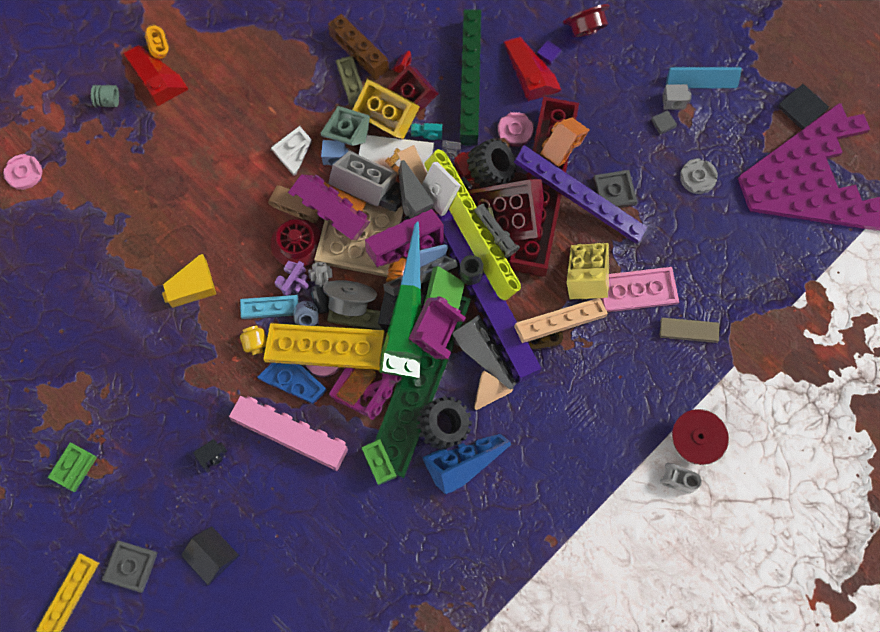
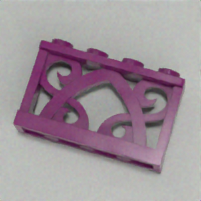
(383, 388)

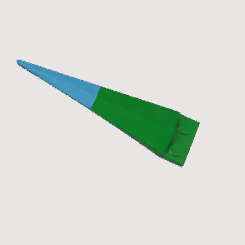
(400, 354)

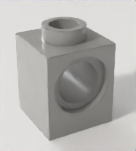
(676, 96)

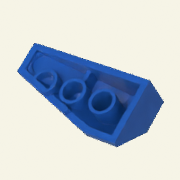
(458, 466)

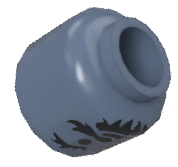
(305, 314)

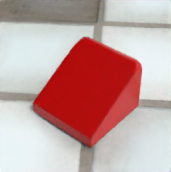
(402, 62)

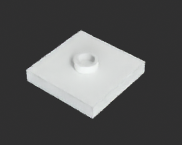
(440, 187)

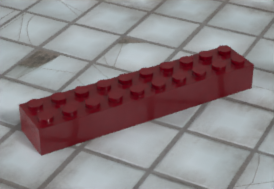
(535, 252)

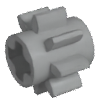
(320, 273)

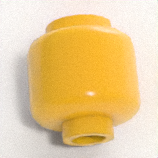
(253, 340)

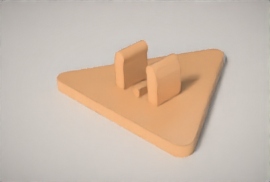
(489, 390)

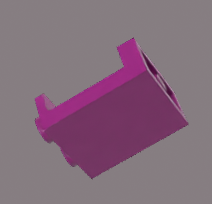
(435, 327)

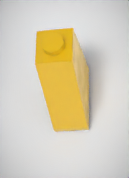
(189, 284)

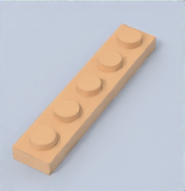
(560, 320)

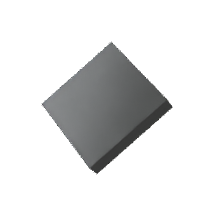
(616, 188)
(130, 566)

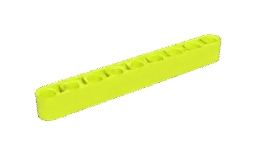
(477, 235)

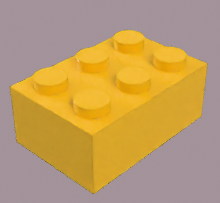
(386, 109)

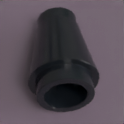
(320, 299)

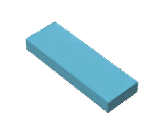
(268, 306)

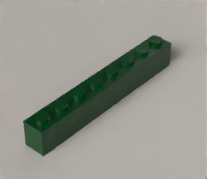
(470, 77)

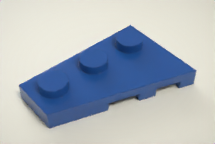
(293, 380)

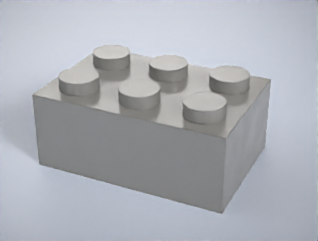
(362, 177)

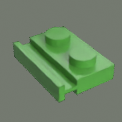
(72, 467)

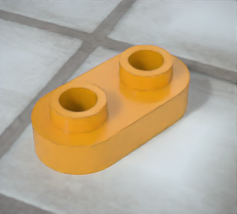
(157, 46)

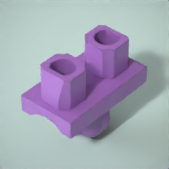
(295, 280)

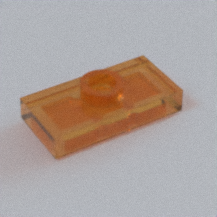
(356, 385)

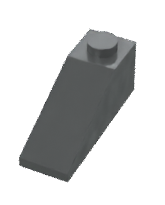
(413, 195)

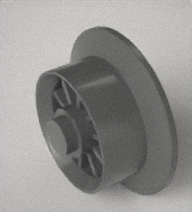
(348, 297)

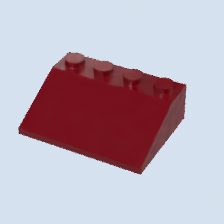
(514, 206)

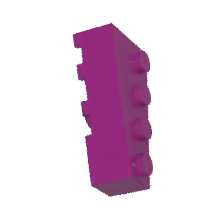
(330, 205)
(395, 241)

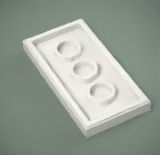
(380, 148)

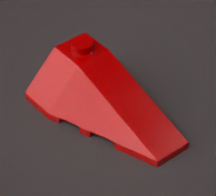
(531, 71)
(156, 76)

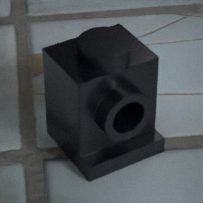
(210, 454)

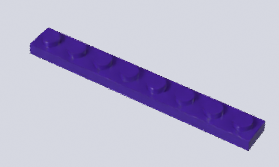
(580, 194)

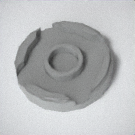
(698, 176)

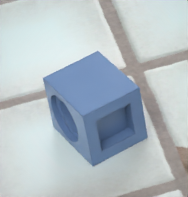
(332, 151)

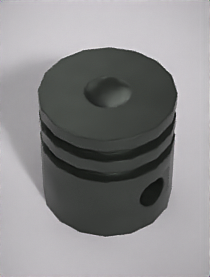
(471, 269)

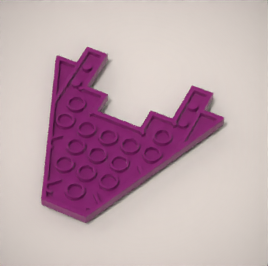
(800, 183)

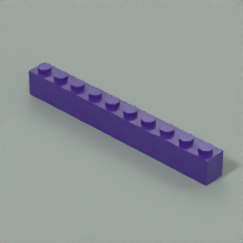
(495, 310)

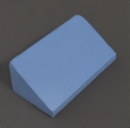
(431, 254)

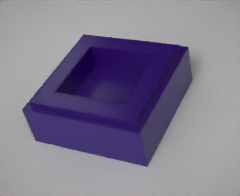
(549, 52)

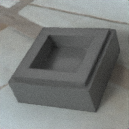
(664, 122)

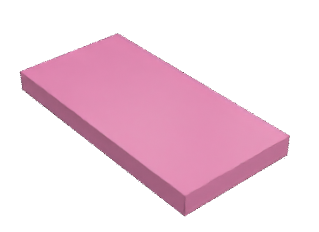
(641, 290)

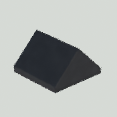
(209, 554)

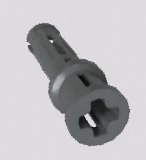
(501, 237)

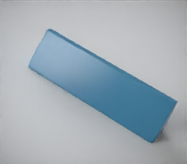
(704, 77)

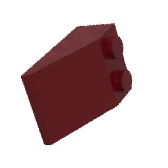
(413, 87)

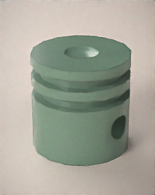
(105, 96)

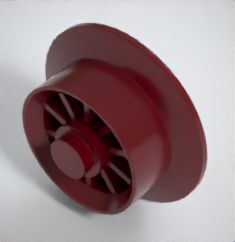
(588, 21)
(295, 242)
(700, 437)

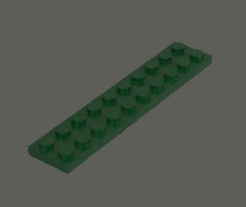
(399, 426)

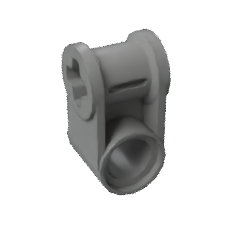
(679, 478)

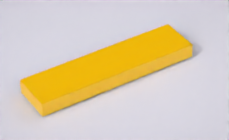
(68, 594)

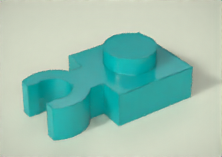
(429, 131)

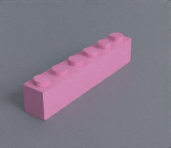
(288, 432)

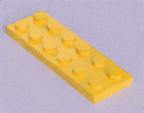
(324, 346)

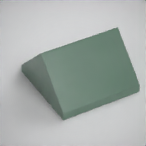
(347, 126)

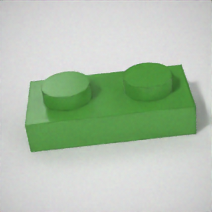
(379, 462)

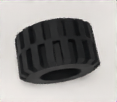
(491, 163)
(457, 415)

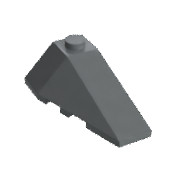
(475, 341)

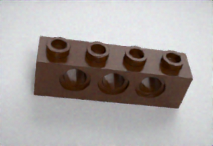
(358, 46)

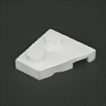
(292, 149)

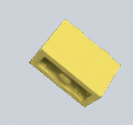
(588, 271)

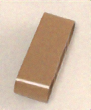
(292, 205)

